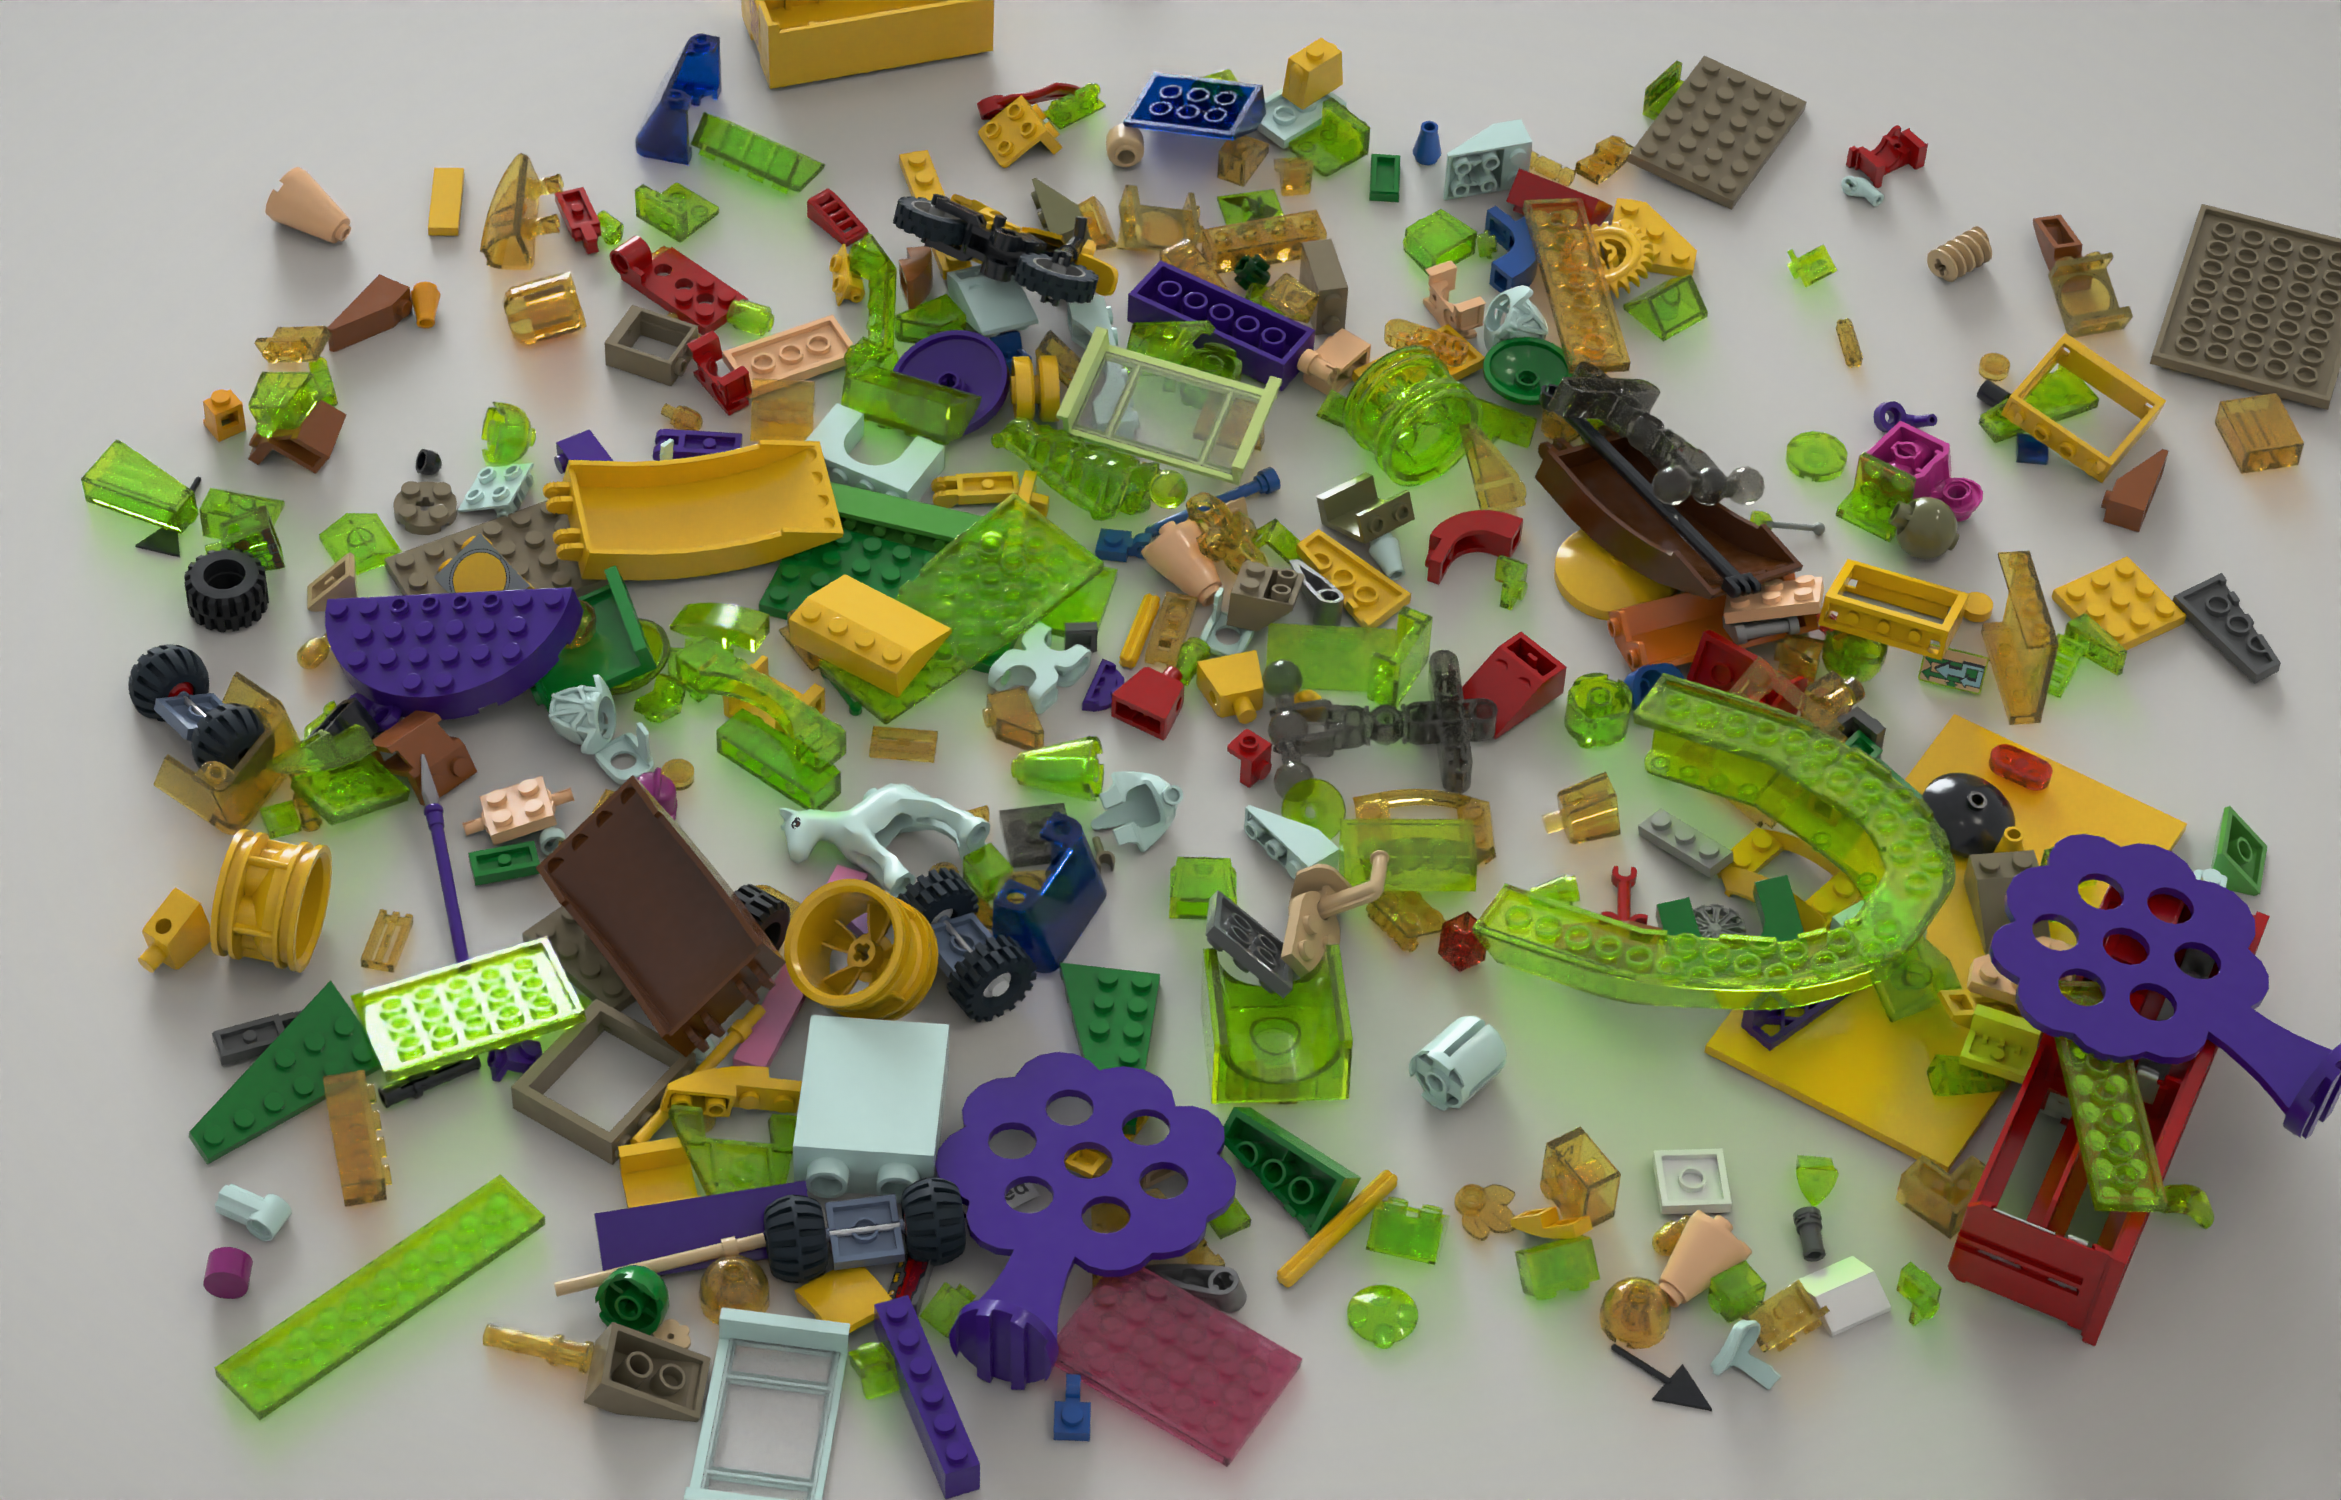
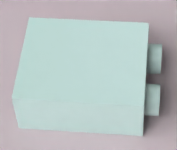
(870, 1105)

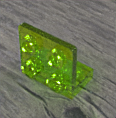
(674, 211)
(1874, 496)

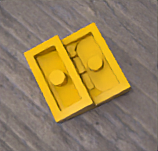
(843, 1296)

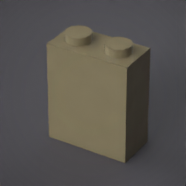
(1323, 275)

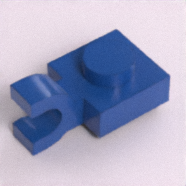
(1119, 544)
(1071, 1415)

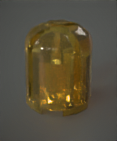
(543, 309)

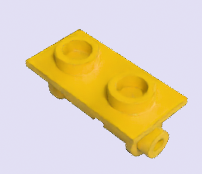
(845, 283)

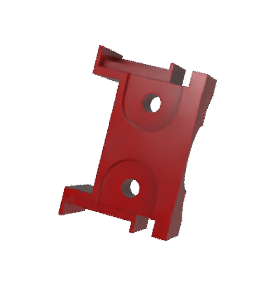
(1893, 152)
(727, 390)

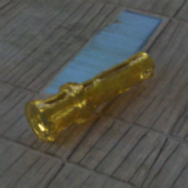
(555, 1349)

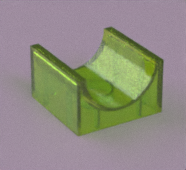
(1274, 1045)

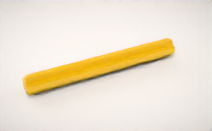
(1336, 1228)

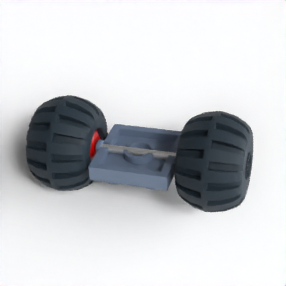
(174, 689)
(864, 1230)

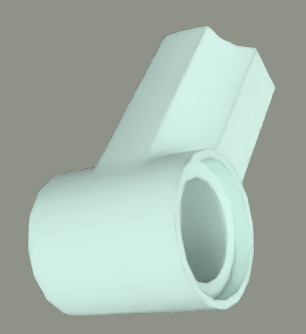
(259, 1214)

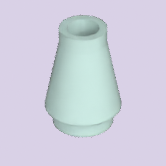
(1387, 555)

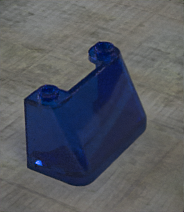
(688, 80)

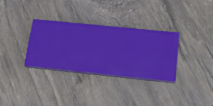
(685, 1225)

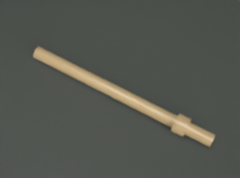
(727, 1247)

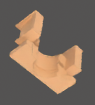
(1460, 316)

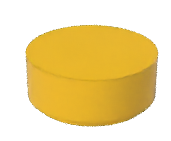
(1978, 607)

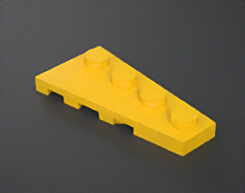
(1367, 592)

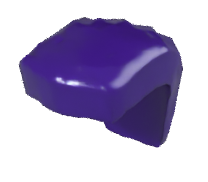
(383, 715)

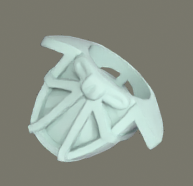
(1521, 320)
(576, 715)

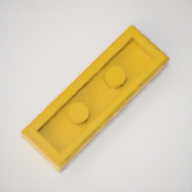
(446, 201)

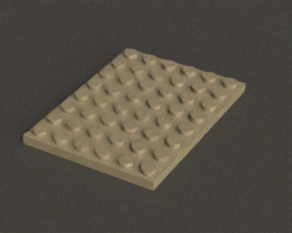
(2256, 308)

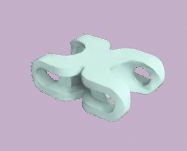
(1039, 667)

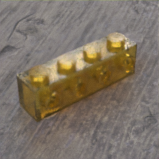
(1272, 238)
(355, 1138)

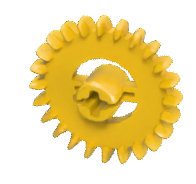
(1637, 259)

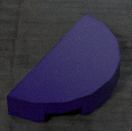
(1102, 687)

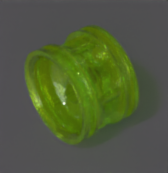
(1410, 415)

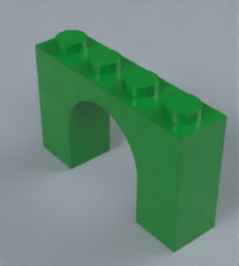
(1774, 905)

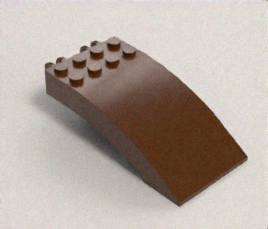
(1639, 536)
(661, 917)

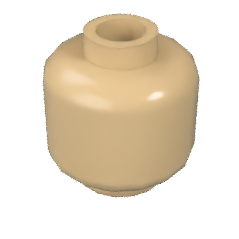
(1124, 145)

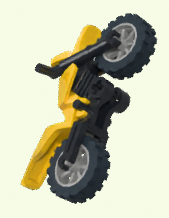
(1032, 255)

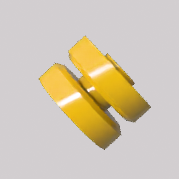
(1033, 389)

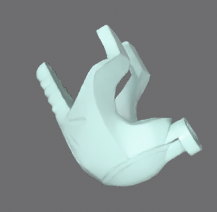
(1140, 804)

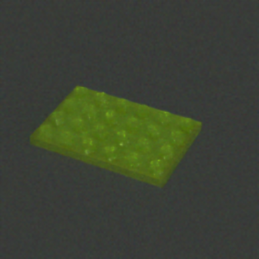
(467, 1009)

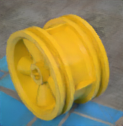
(896, 972)

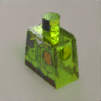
(252, 533)

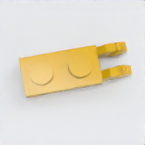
(974, 488)

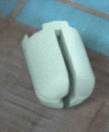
(1459, 1062)

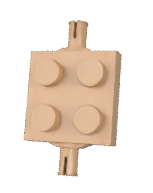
(518, 810)

